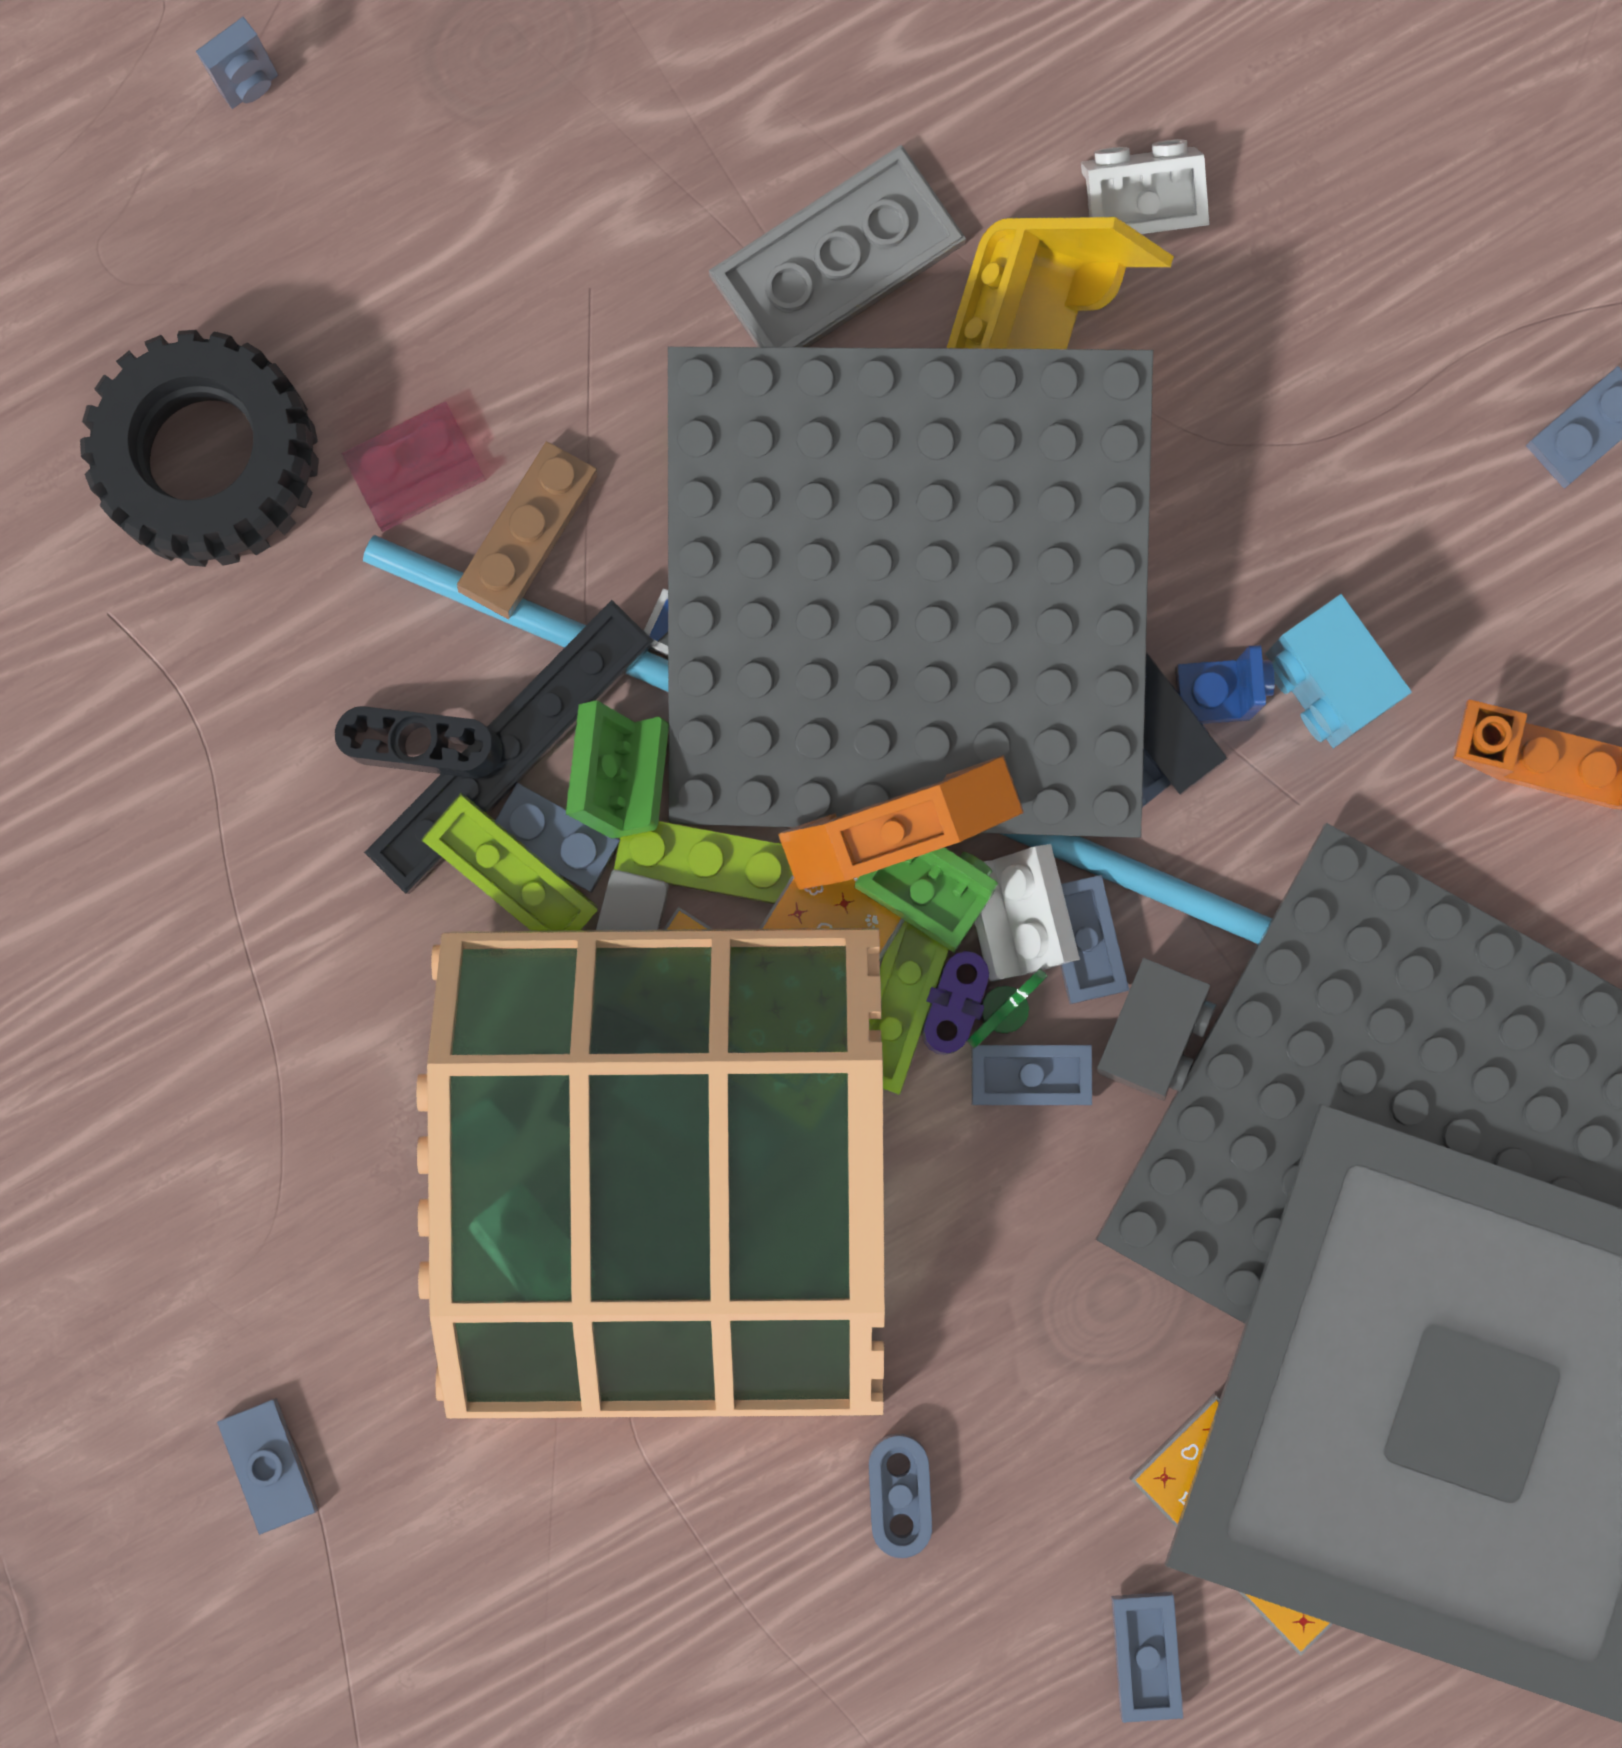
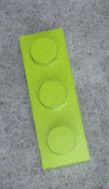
(707, 861)
(507, 869)
(906, 976)

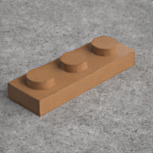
(527, 530)

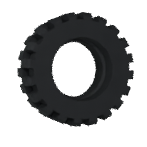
(152, 391)

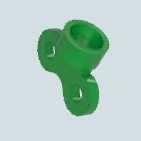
(1006, 1008)

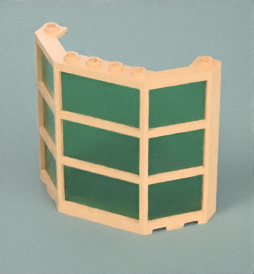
(655, 1173)

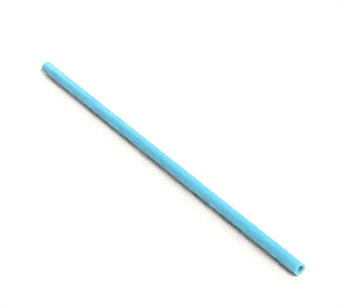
(654, 671)

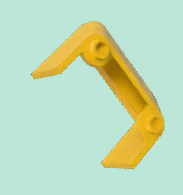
(1040, 273)

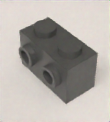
(1156, 1029)

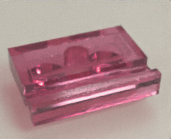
(413, 466)

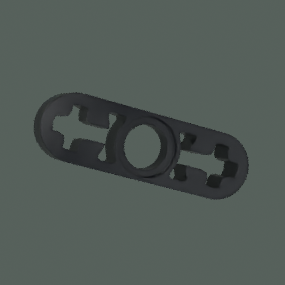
(436, 759)

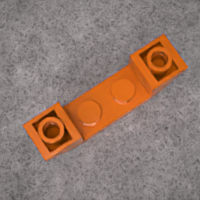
(1539, 757)
(903, 826)

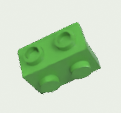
(616, 771)
(934, 893)

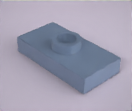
(267, 1466)

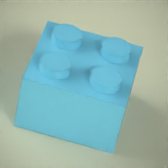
(1336, 672)

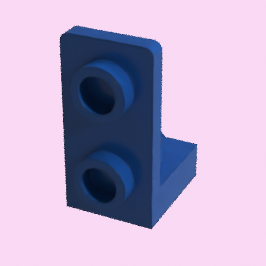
(1227, 688)

